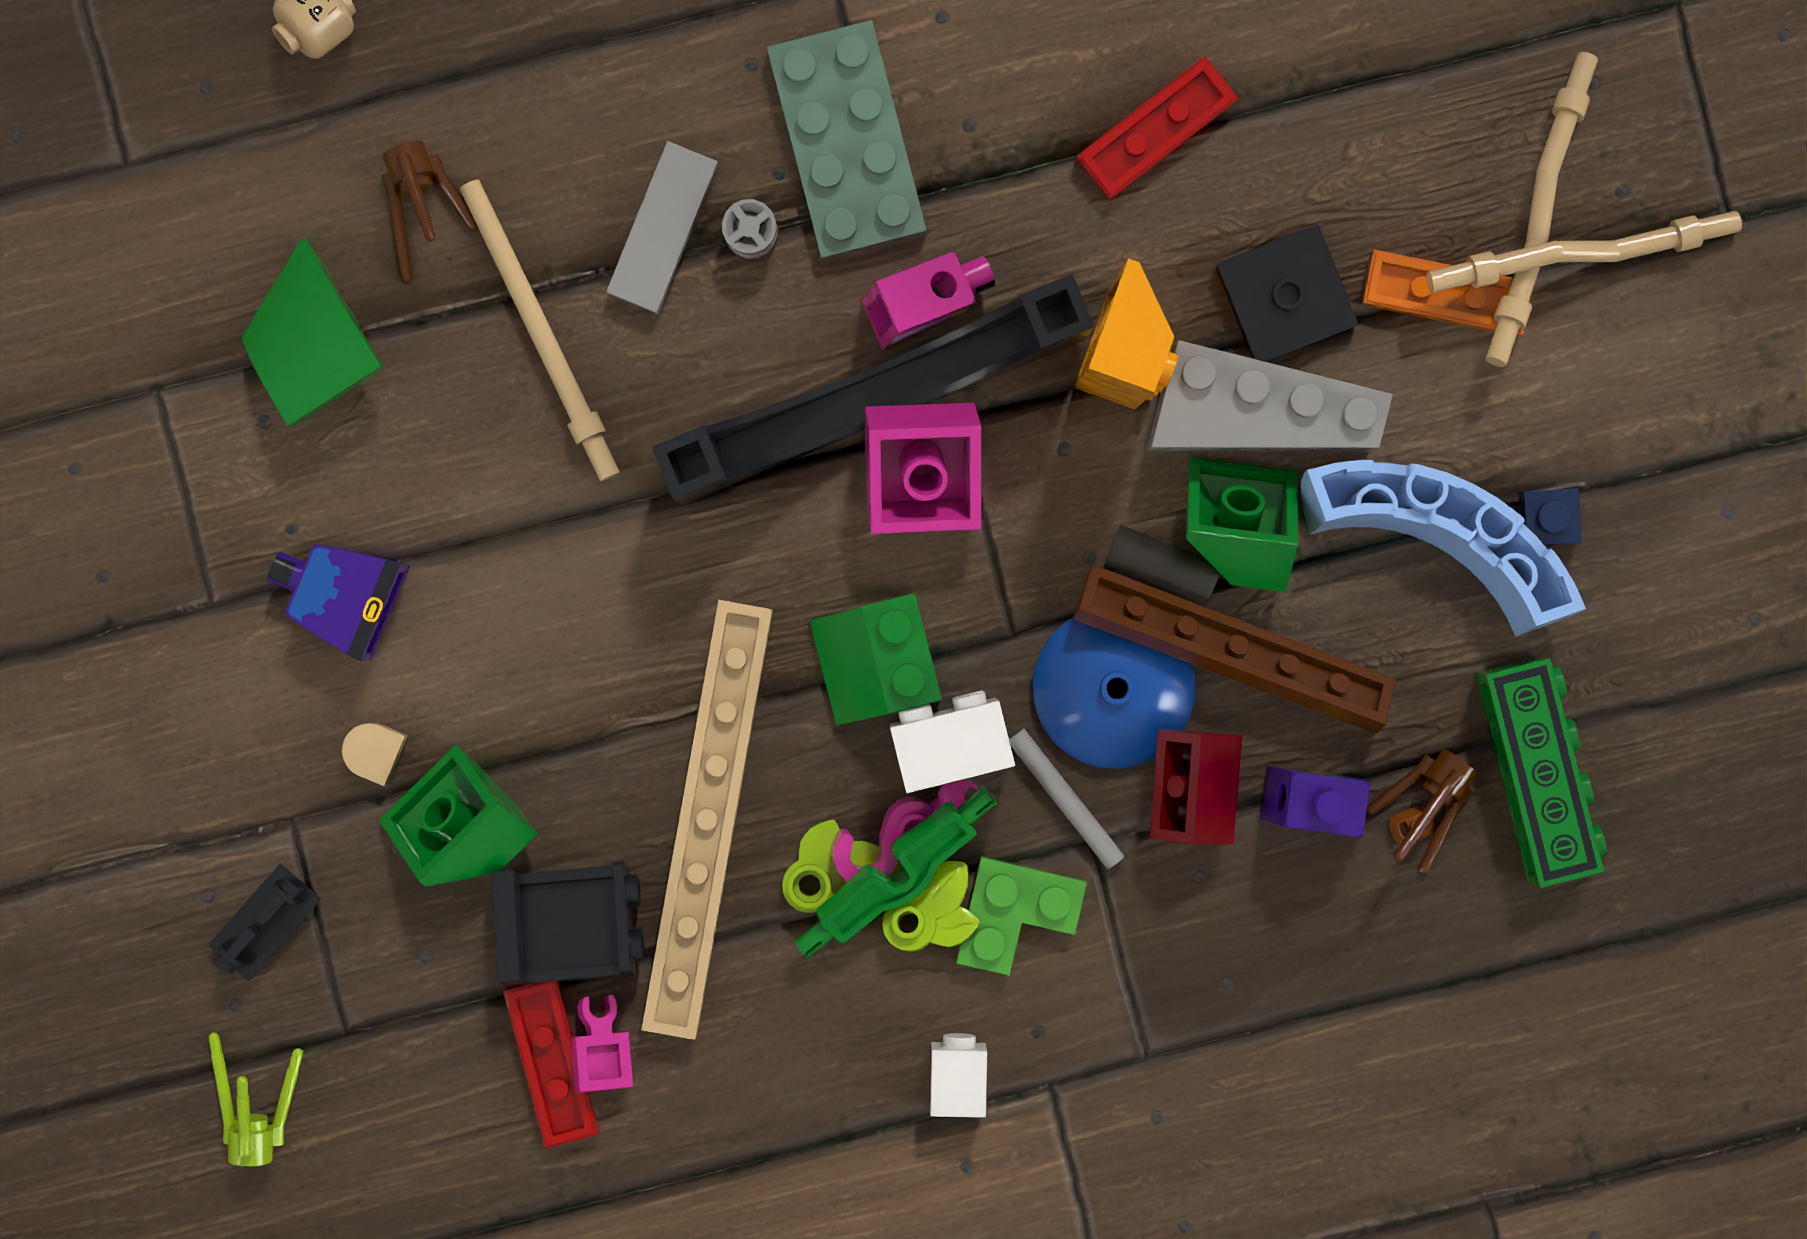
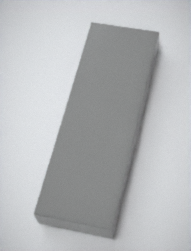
(662, 227)

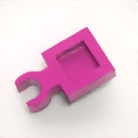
(601, 1057)

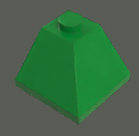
(1244, 521)
(456, 823)

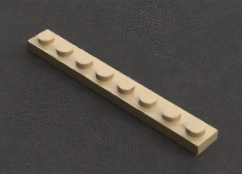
(707, 819)

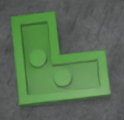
(1014, 895)

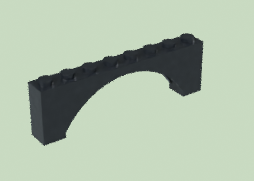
(772, 436)

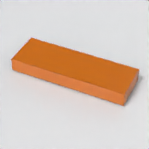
(1401, 286)

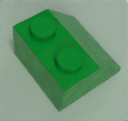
(875, 659)

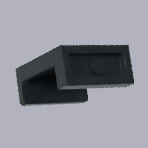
(566, 924)

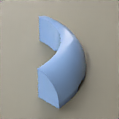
(1454, 517)

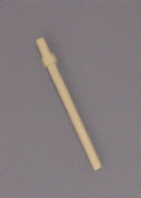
(584, 425)

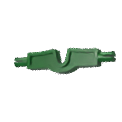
(918, 853)

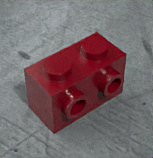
(1196, 787)

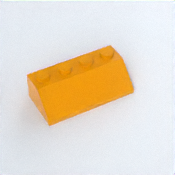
(1130, 345)

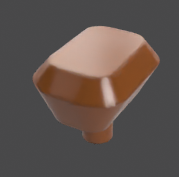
(1402, 823)

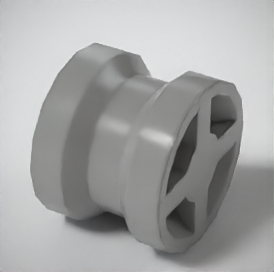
(744, 220)

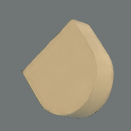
(373, 751)

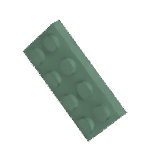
(846, 140)

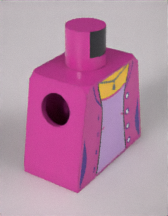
(907, 306)

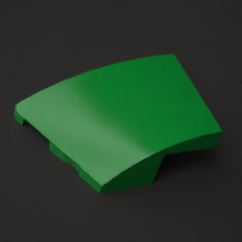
(307, 339)

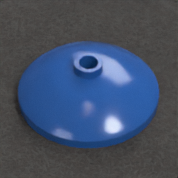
(1081, 715)

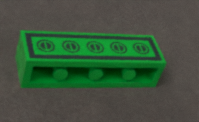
(1541, 772)

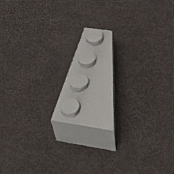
(1261, 407)

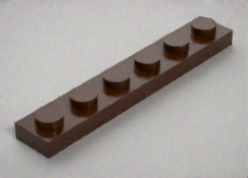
(1234, 649)

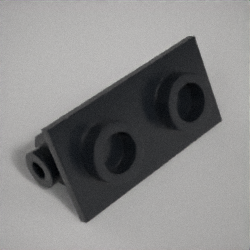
(263, 923)

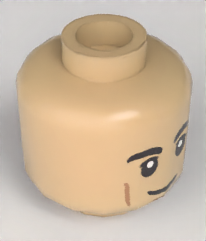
(312, 25)

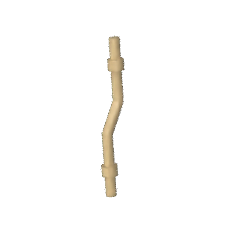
(1568, 110)
(1486, 267)

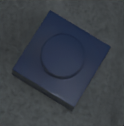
(1552, 515)

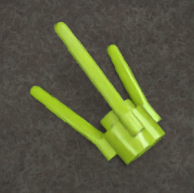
(249, 1135)

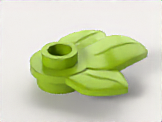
(817, 861)
(938, 912)

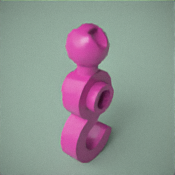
(899, 819)

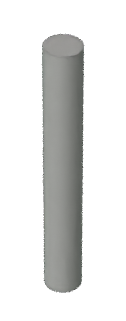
(1066, 798)

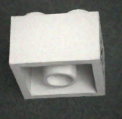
(951, 742)

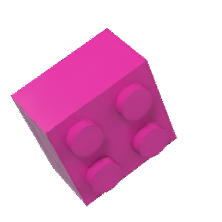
(923, 467)

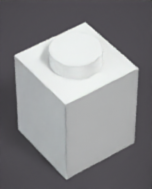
(958, 1076)

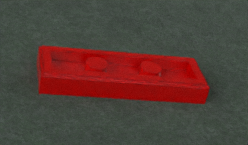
(1156, 128)
(544, 1045)

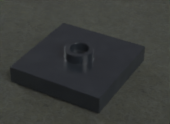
(1286, 295)

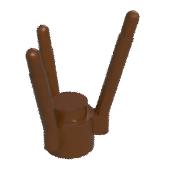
(411, 173)
(1447, 785)

